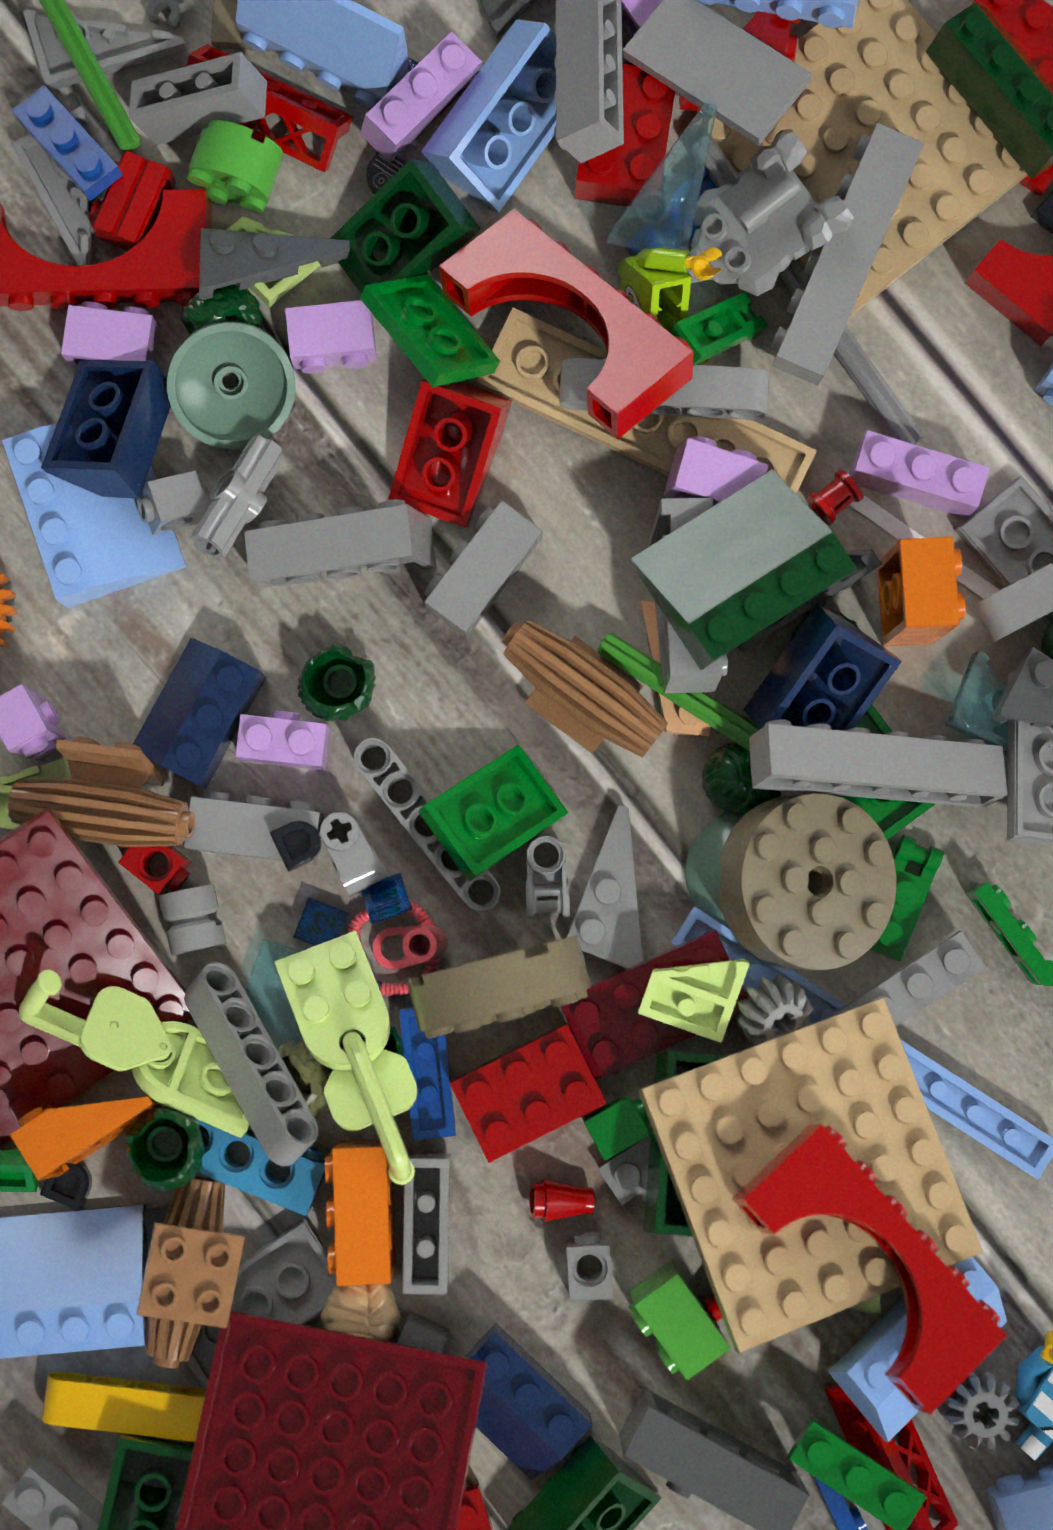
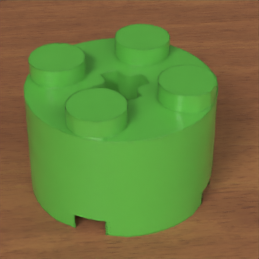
(234, 165)

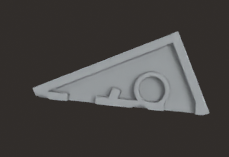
(111, 43)
(60, 195)
(609, 907)

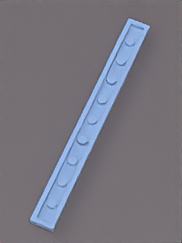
(941, 1089)

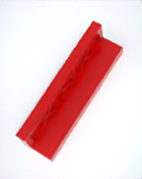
(295, 108)
(895, 1458)

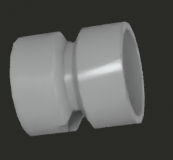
(192, 919)

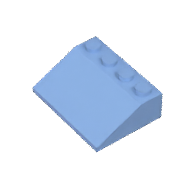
(332, 39)
(86, 539)
(72, 1281)

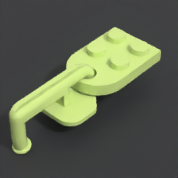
(339, 1003)
(128, 1035)

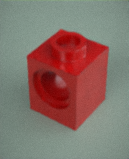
(137, 861)

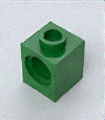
(617, 1125)

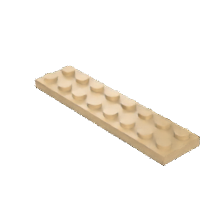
(531, 377)

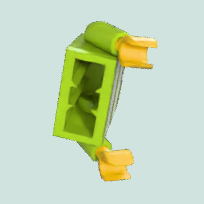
(660, 281)

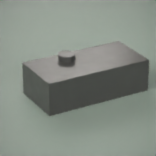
(711, 1464)

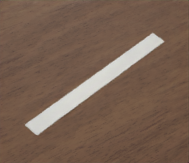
(902, 531)

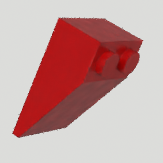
(449, 449)

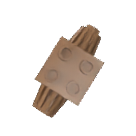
(582, 690)
(105, 798)
(188, 1272)

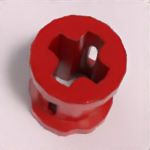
(835, 497)

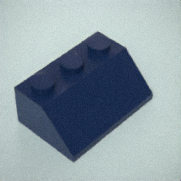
(109, 427)
(823, 676)
(199, 712)
(525, 1406)

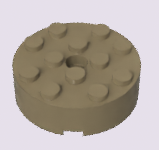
(807, 882)
(499, 987)

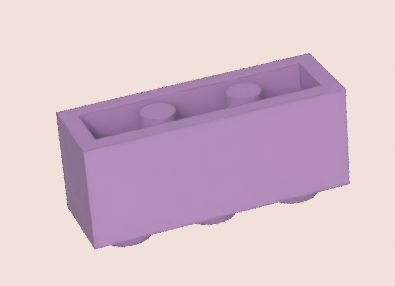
(420, 97)
(918, 474)

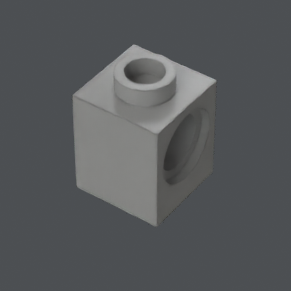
(172, 502)
(589, 1287)

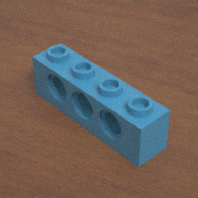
(254, 1177)

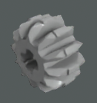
(773, 1010)
(993, 1423)

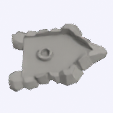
(765, 219)

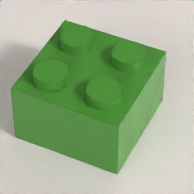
(679, 1321)

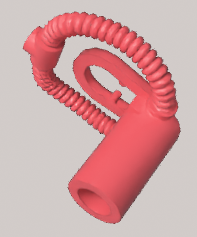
(420, 945)

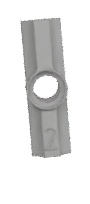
(237, 497)

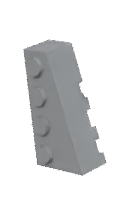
(339, 545)
(678, 667)

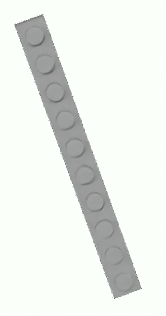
(905, 994)

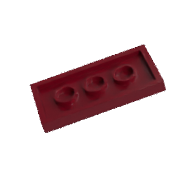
(609, 1021)

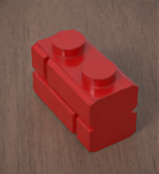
(131, 201)

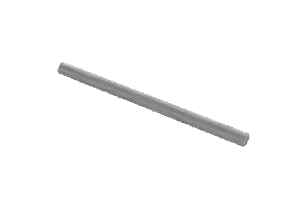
(848, 349)

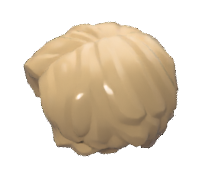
(362, 1311)

